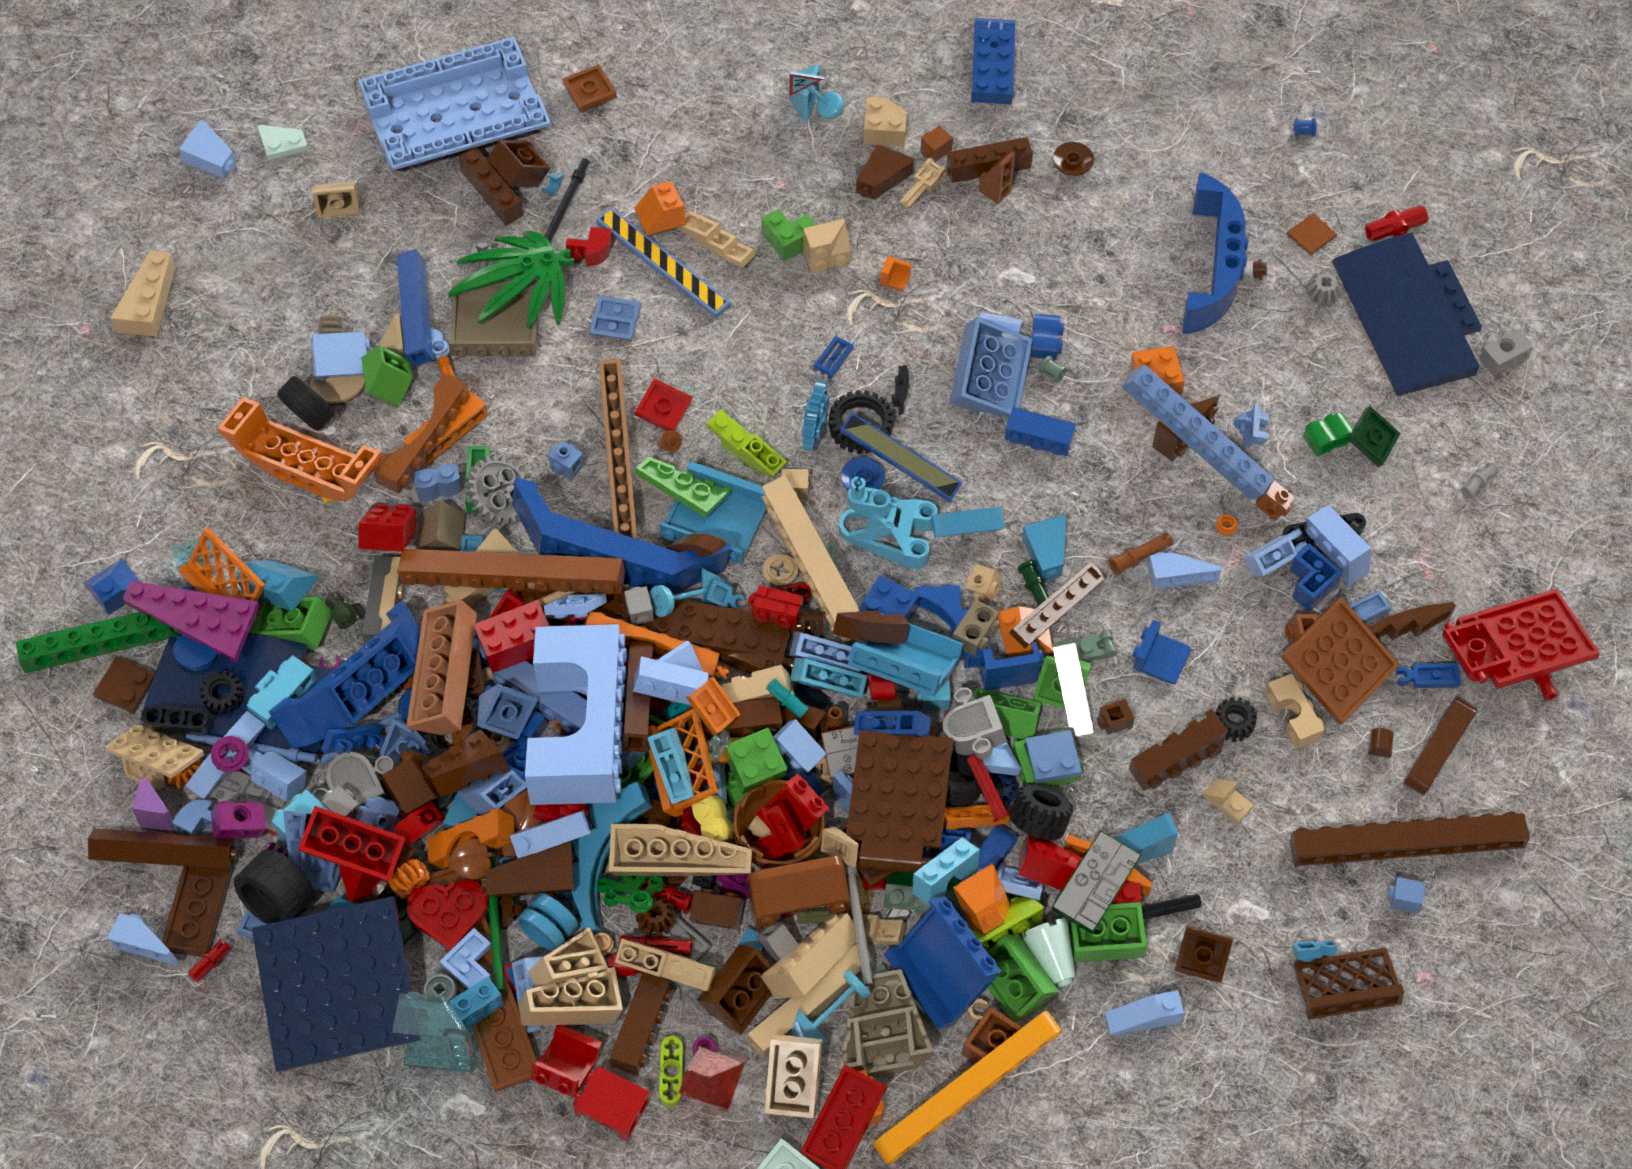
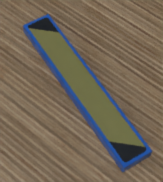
(901, 457)

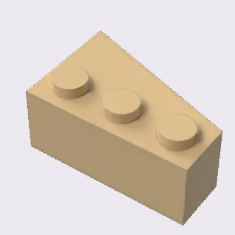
(571, 960)

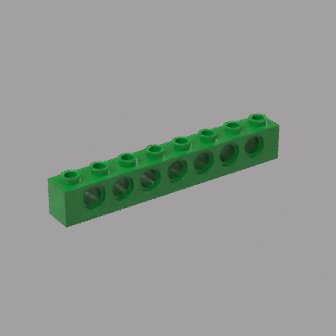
(91, 641)

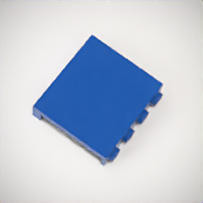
(944, 964)

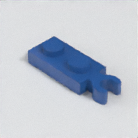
(1430, 675)

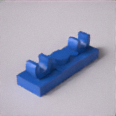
(353, 738)

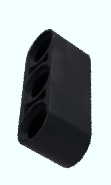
(168, 714)

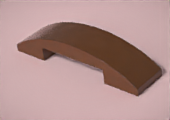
(702, 544)

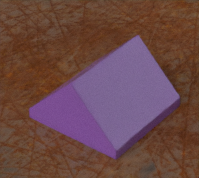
(150, 809)

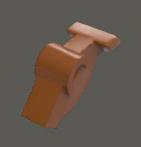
(466, 727)

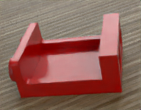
(800, 801)
(567, 1061)
(612, 1102)

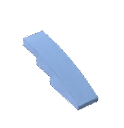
(207, 775)

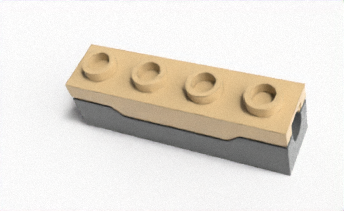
(383, 595)

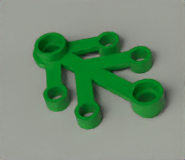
(639, 901)

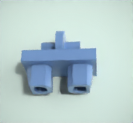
(1249, 424)

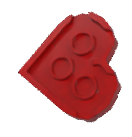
(447, 911)

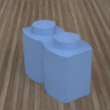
(437, 482)

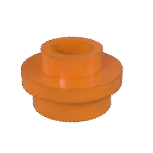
(1226, 520)

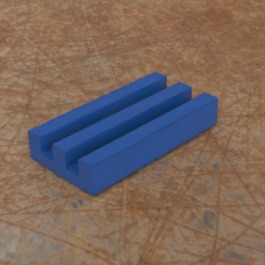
(825, 369)

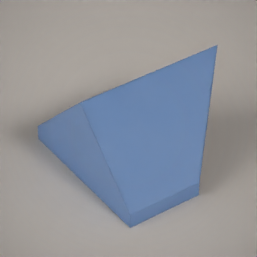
(400, 739)

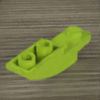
(744, 445)

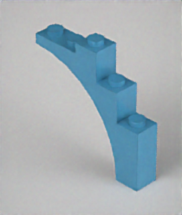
(594, 848)

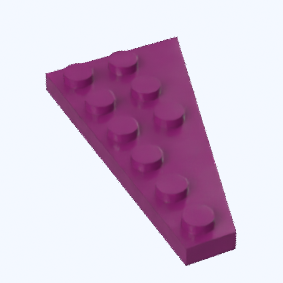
(201, 616)

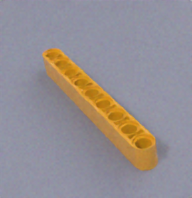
(967, 1087)

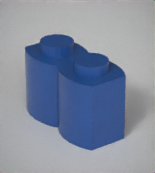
(1046, 336)

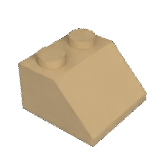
(336, 199)

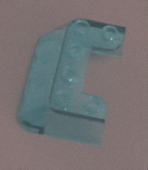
(443, 1035)

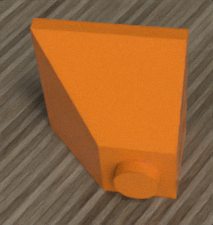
(1010, 618)
(983, 900)

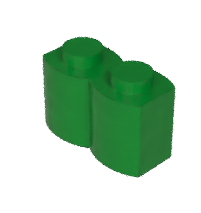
(1328, 433)

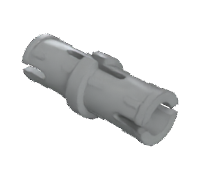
(1479, 480)

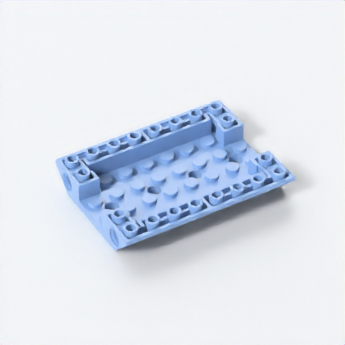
(449, 91)

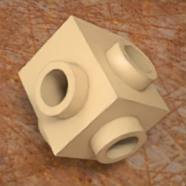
(983, 583)

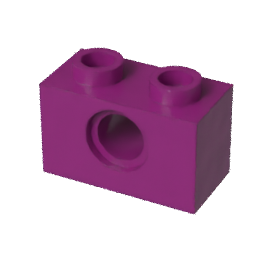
(227, 827)

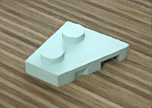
(282, 141)

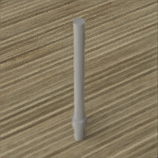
(851, 873)

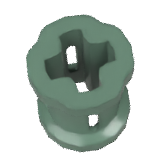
(1052, 369)

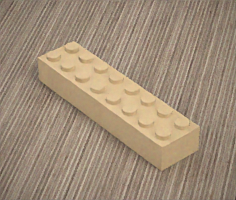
(808, 551)

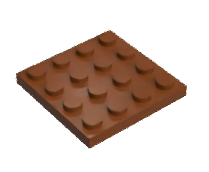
(1339, 660)

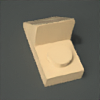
(1225, 797)

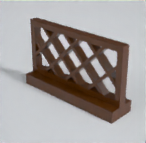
(1357, 999)

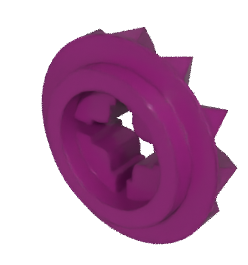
(235, 745)

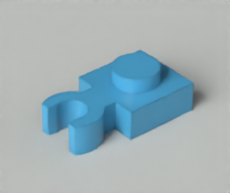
(720, 595)
(1309, 950)

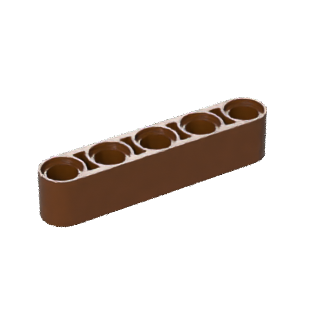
(1440, 746)

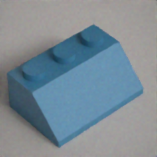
(284, 583)

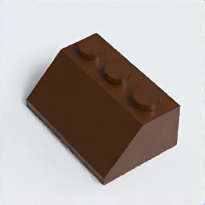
(738, 989)

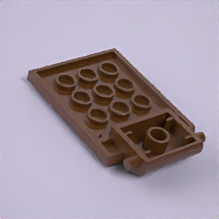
(898, 799)

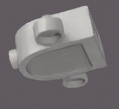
(973, 725)
(357, 775)

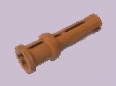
(1131, 556)

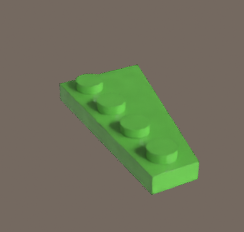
(683, 486)

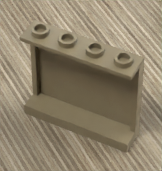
(501, 333)

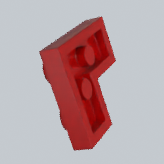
(783, 835)

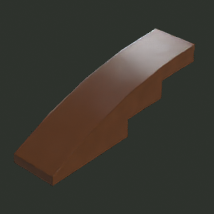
(1416, 620)

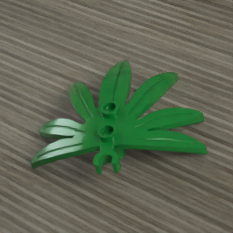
(534, 262)

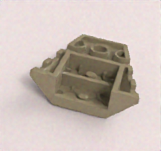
(885, 1029)

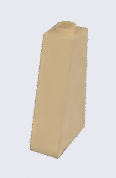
(493, 543)

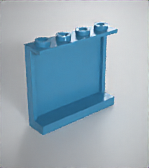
(733, 520)
(918, 663)

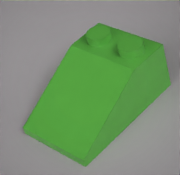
(301, 625)

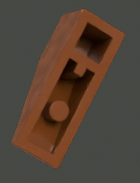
(998, 180)

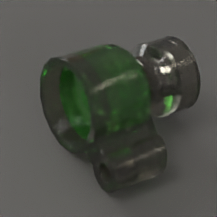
(344, 613)

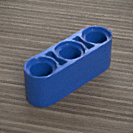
(996, 847)

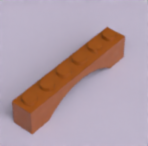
(398, 467)

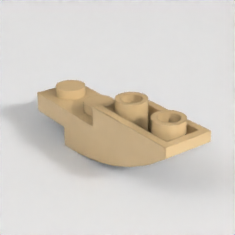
(665, 964)

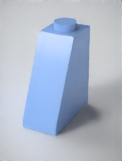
(207, 151)

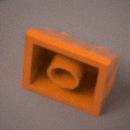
(660, 209)

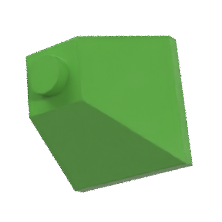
(1048, 686)

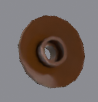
(1076, 153)

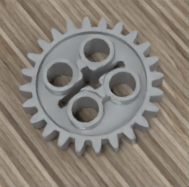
(491, 472)

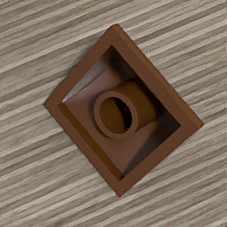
(408, 787)
(1203, 954)

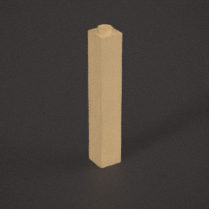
(818, 998)

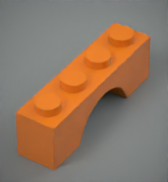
(490, 829)

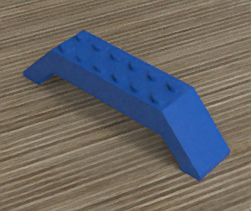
(643, 562)

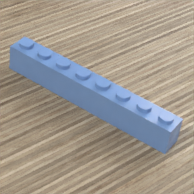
(561, 706)

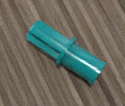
(786, 698)

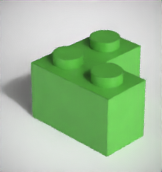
(783, 235)

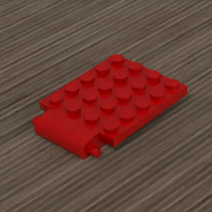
(1519, 640)

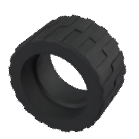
(273, 887)

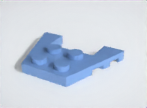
(320, 872)

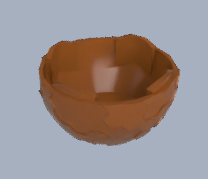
(746, 811)

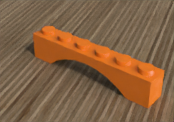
(661, 642)

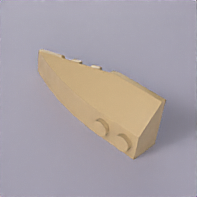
(672, 852)

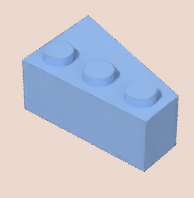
(1340, 544)

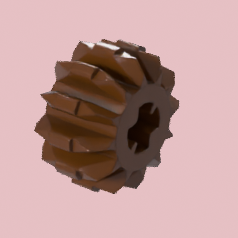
(657, 923)

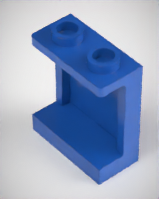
(1010, 671)

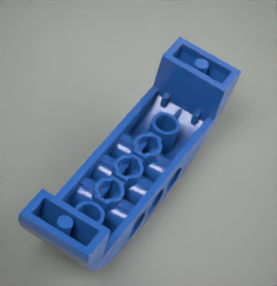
(1216, 200)

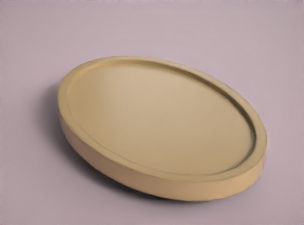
(338, 389)

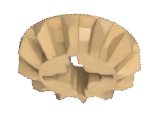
(775, 563)

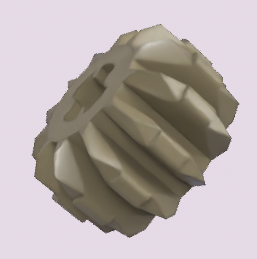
(330, 324)

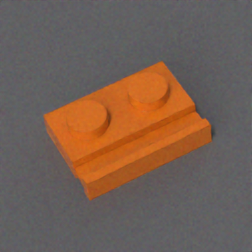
(713, 706)

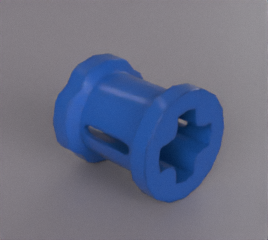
(1312, 124)

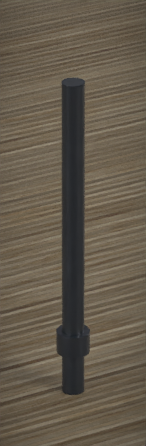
(577, 178)

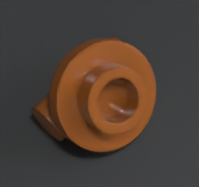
(670, 441)

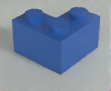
(1317, 575)

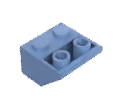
(494, 792)

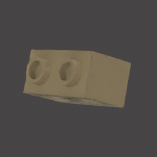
(972, 626)

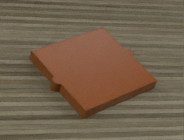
(1311, 234)

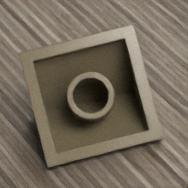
(441, 528)

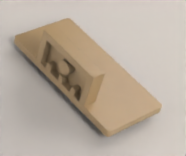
(152, 755)

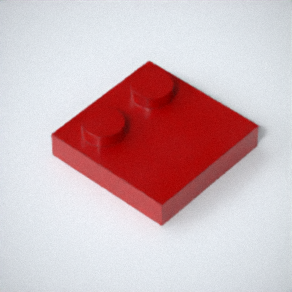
(663, 405)

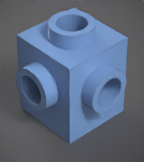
(565, 459)

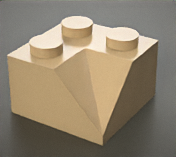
(884, 123)
(826, 245)

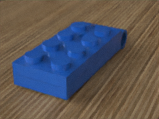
(993, 61)

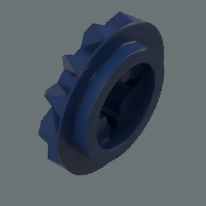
(1010, 784)

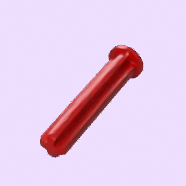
(987, 788)

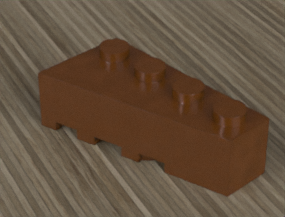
(1179, 752)

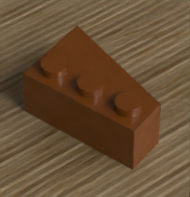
(464, 763)

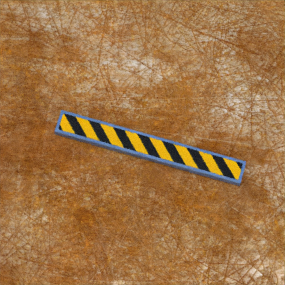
(664, 262)

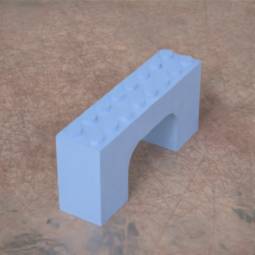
(588, 762)

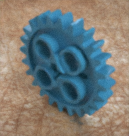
(815, 415)

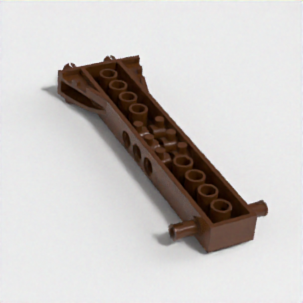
(728, 631)

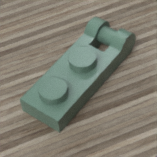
(1088, 648)

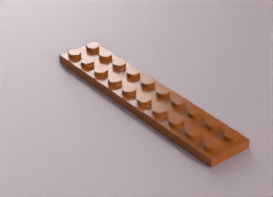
(500, 1034)

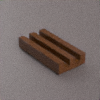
(811, 617)

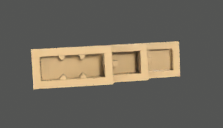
(722, 243)

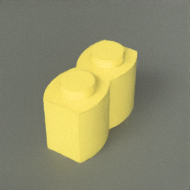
(713, 819)

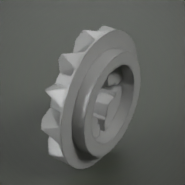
(480, 246)

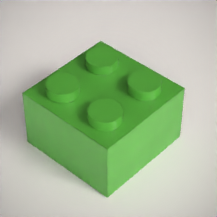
(755, 760)

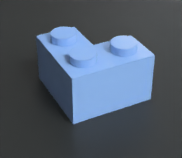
(798, 747)

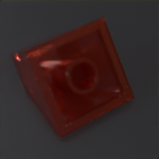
(712, 1077)

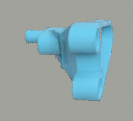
(876, 505)

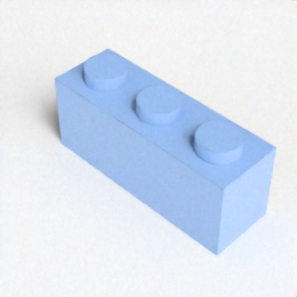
(821, 651)
(667, 680)

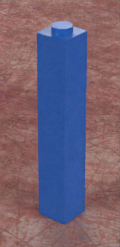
(414, 307)

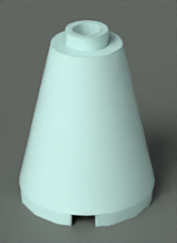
(1053, 950)

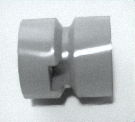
(441, 985)

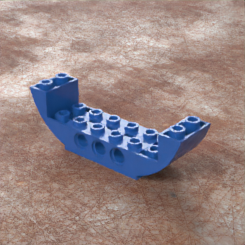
(353, 685)

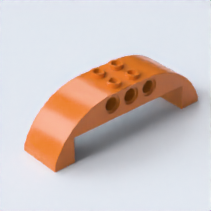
(296, 456)

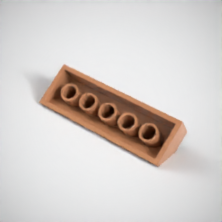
(442, 669)

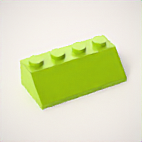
(1022, 915)

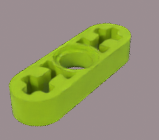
(678, 1054)

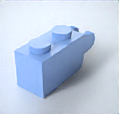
(1274, 554)
(275, 774)

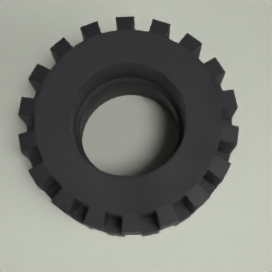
(1041, 812)

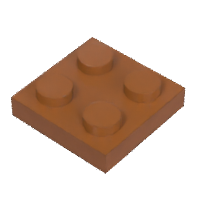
(589, 88)

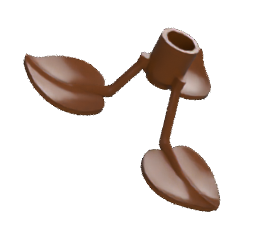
(471, 856)

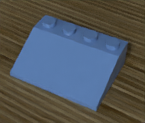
(990, 368)

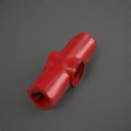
(1396, 223)

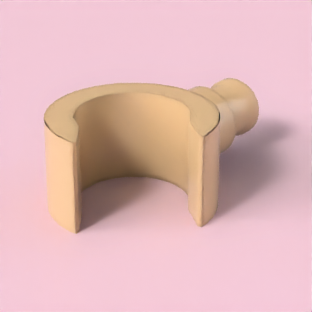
(978, 1003)

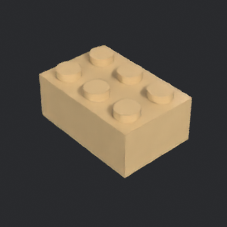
(793, 1076)

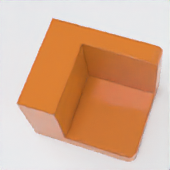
(895, 273)

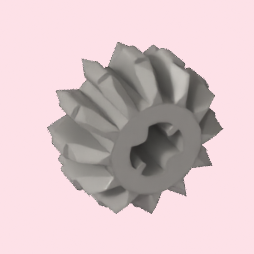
(1324, 288)

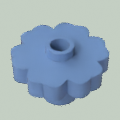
(379, 813)

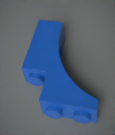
(946, 604)

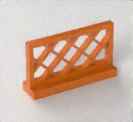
(202, 578)
(677, 808)

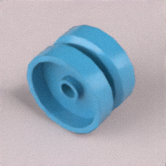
(547, 922)

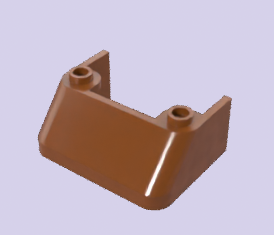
(797, 888)

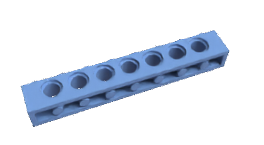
(1197, 432)

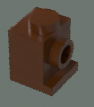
(1116, 711)

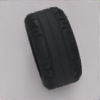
(305, 403)
(962, 793)

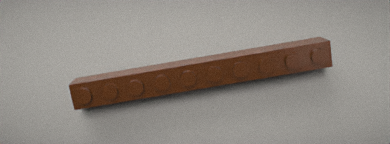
(1409, 839)

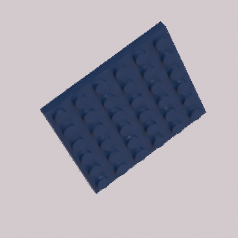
(332, 983)

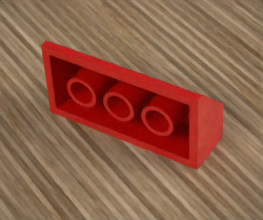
(351, 844)

